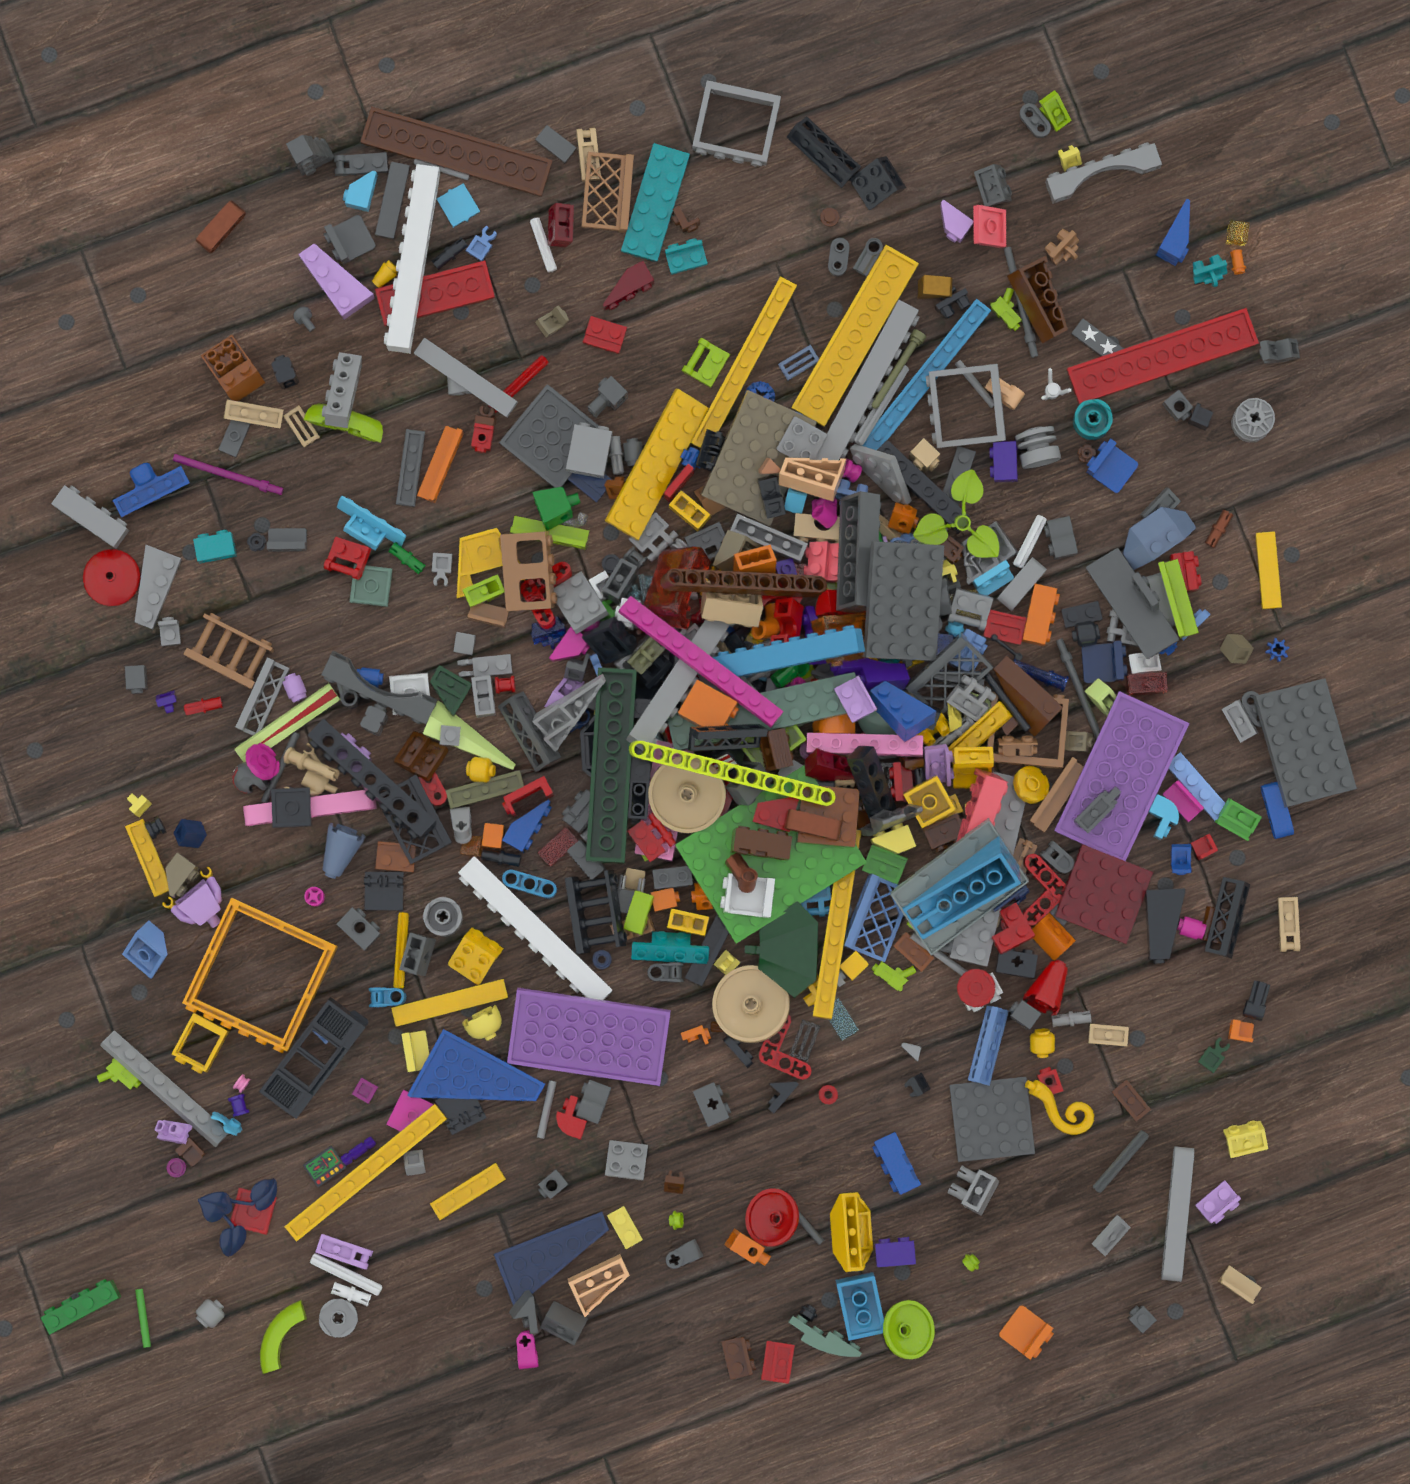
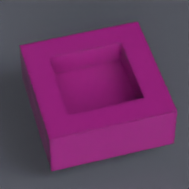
(365, 1090)

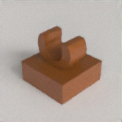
(614, 487)

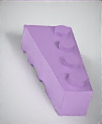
(340, 287)

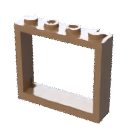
(1034, 761)

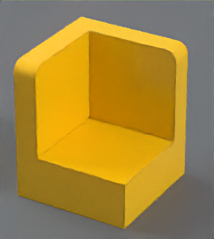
(853, 965)

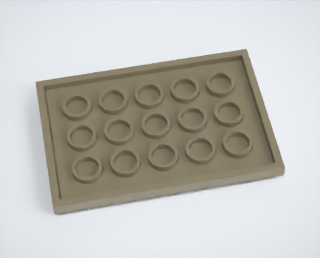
(749, 442)

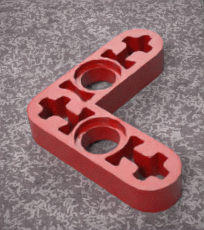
(536, 594)
(1049, 891)
(777, 1056)

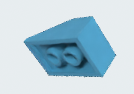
(860, 1305)

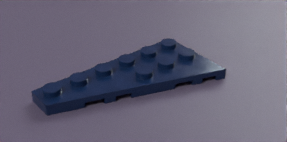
(539, 1259)

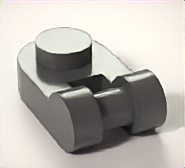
(1063, 863)

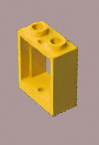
(181, 1058)

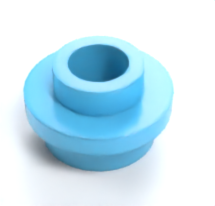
(954, 628)

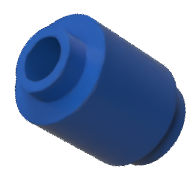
(373, 676)

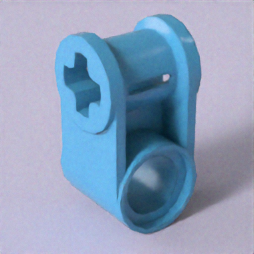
(385, 997)

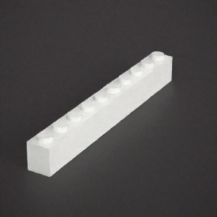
(413, 258)
(534, 930)

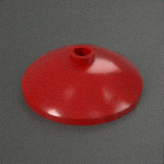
(122, 585)
(763, 1215)

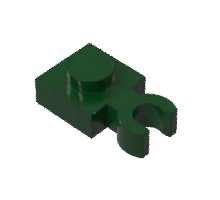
(1212, 1057)

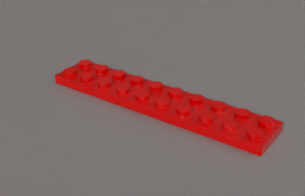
(1162, 356)

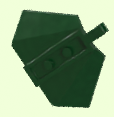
(789, 950)

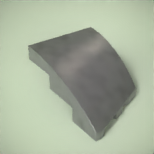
(977, 566)
(887, 819)

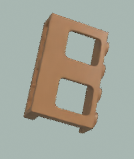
(514, 571)

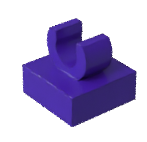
(167, 700)

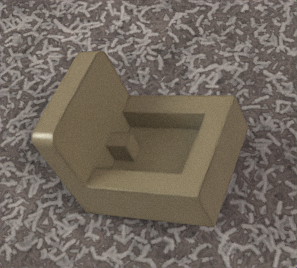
(552, 321)

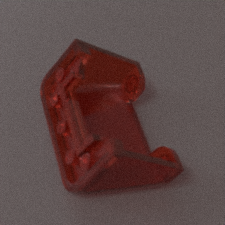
(672, 605)

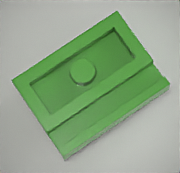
(1238, 819)
(884, 864)

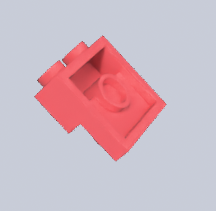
(822, 560)

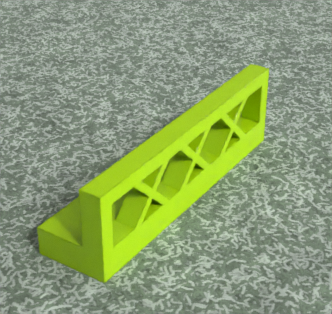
(561, 534)
(1178, 598)

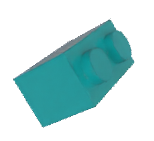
(214, 547)

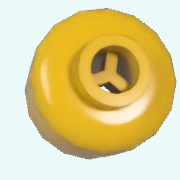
(480, 769)
(1042, 1042)

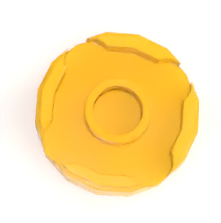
(1031, 784)

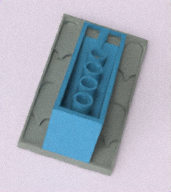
(959, 886)

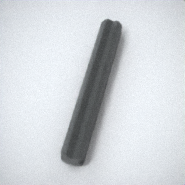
(1120, 1161)

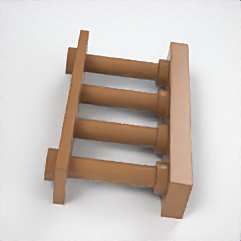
(213, 661)

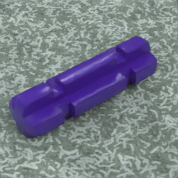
(358, 1150)

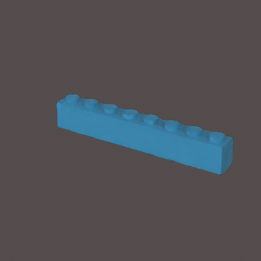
(794, 652)

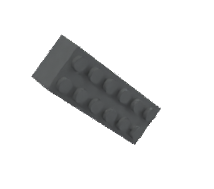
(857, 529)

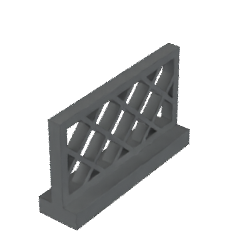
(934, 667)

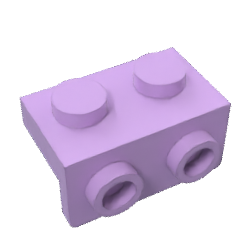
(937, 761)

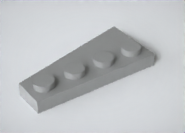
(156, 579)

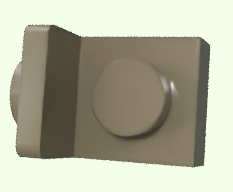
(1079, 741)

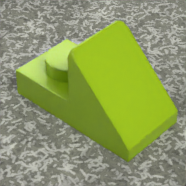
(1054, 111)
(484, 591)

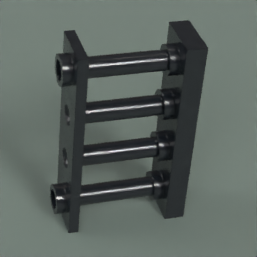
(578, 905)

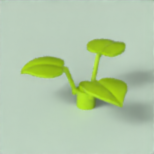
(932, 530)

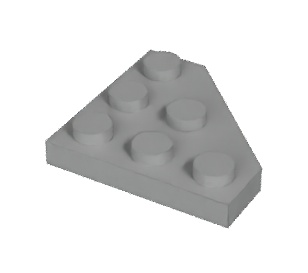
(883, 471)

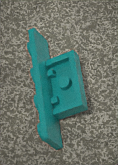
(670, 948)

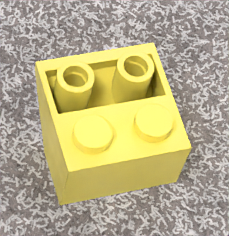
(895, 841)

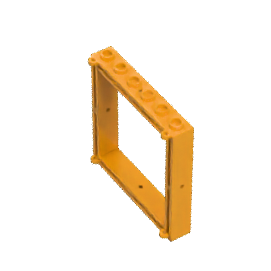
(245, 1028)

